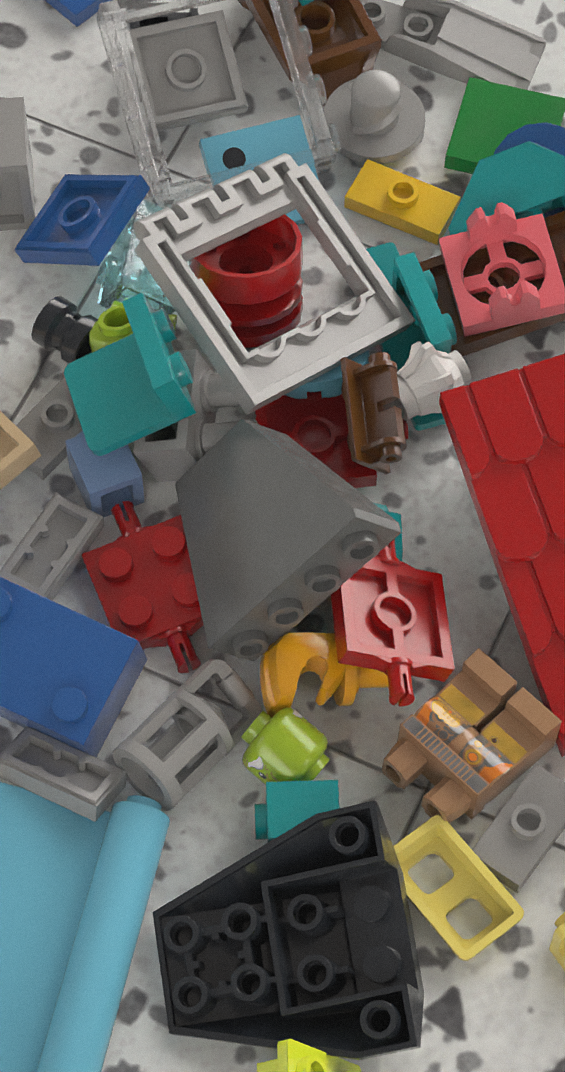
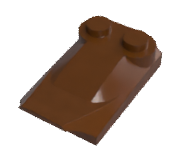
(339, 33)

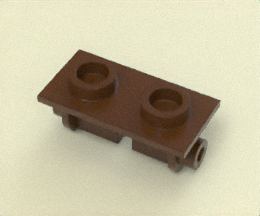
(373, 433)

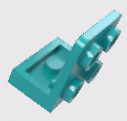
(132, 382)

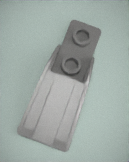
(457, 40)

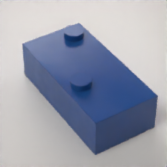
(62, 669)

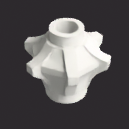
(425, 376)

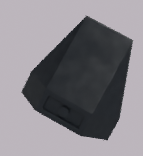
(299, 944)

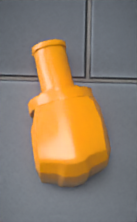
(313, 652)

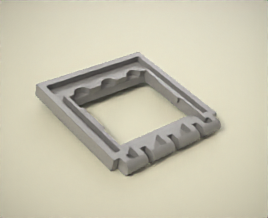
(233, 209)

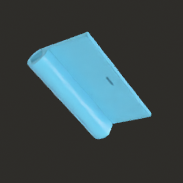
(69, 924)

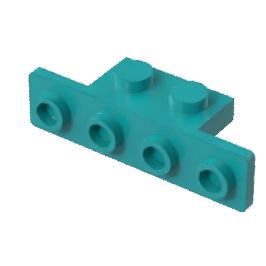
(419, 294)

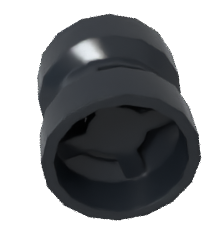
(63, 329)

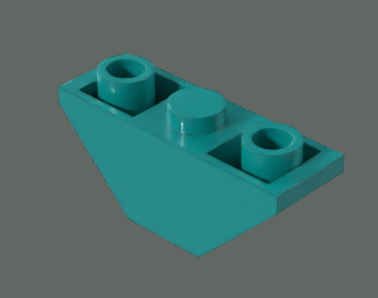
(522, 177)

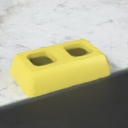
(469, 881)

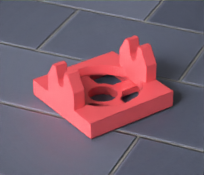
(510, 305)

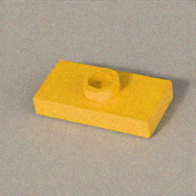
(402, 201)

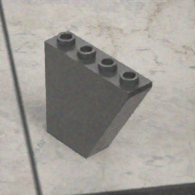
(271, 536)

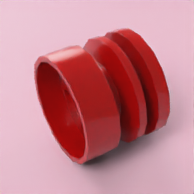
(257, 280)

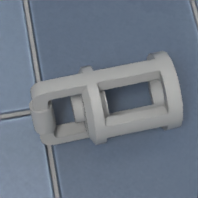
(196, 727)

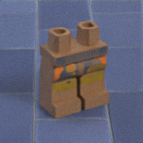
(471, 740)

